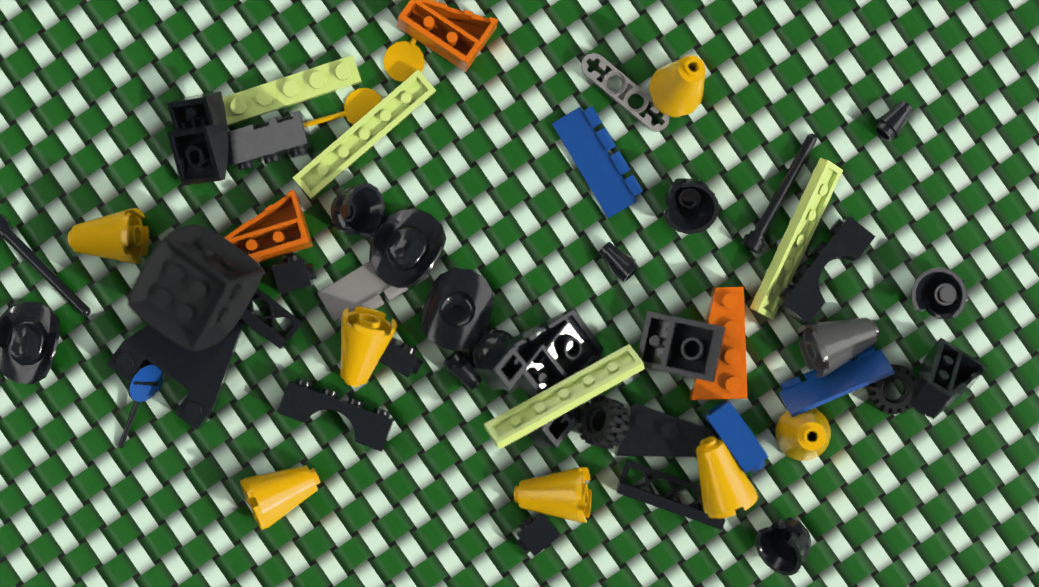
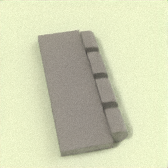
(358, 289)

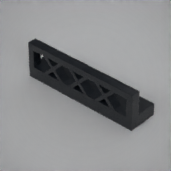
(264, 328)
(663, 501)

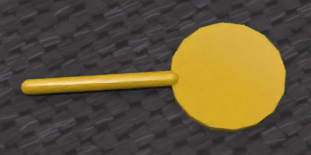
(403, 60)
(355, 107)

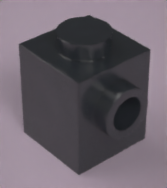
(294, 274)
(536, 534)

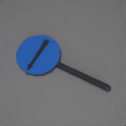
(141, 387)

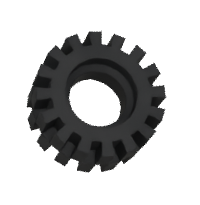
(893, 406)
(614, 424)

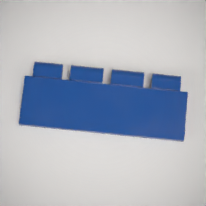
(593, 161)
(853, 375)

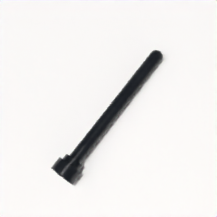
(7, 233)
(755, 239)

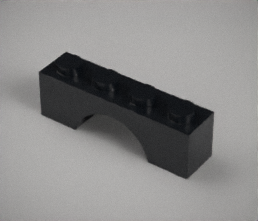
(804, 297)
(369, 426)

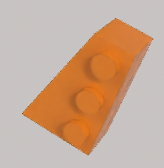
(446, 30)
(275, 231)

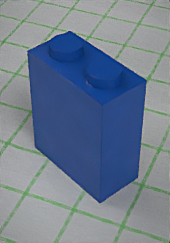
(736, 435)

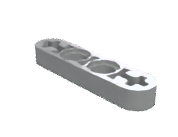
(621, 96)

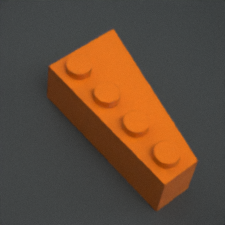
(730, 382)

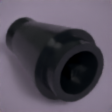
(893, 121)
(619, 262)
(461, 368)

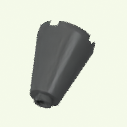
(835, 342)

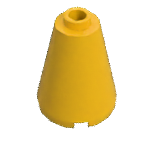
(678, 86)
(112, 236)
(363, 341)
(793, 431)
(722, 480)
(278, 493)
(557, 494)

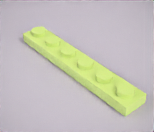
(291, 90)
(364, 134)
(796, 237)
(564, 396)

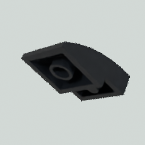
(199, 138)
(681, 346)

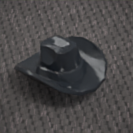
(406, 247)
(457, 309)
(28, 342)

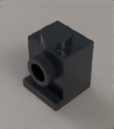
(401, 358)

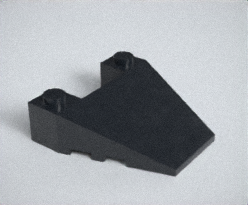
(541, 360)
(198, 371)

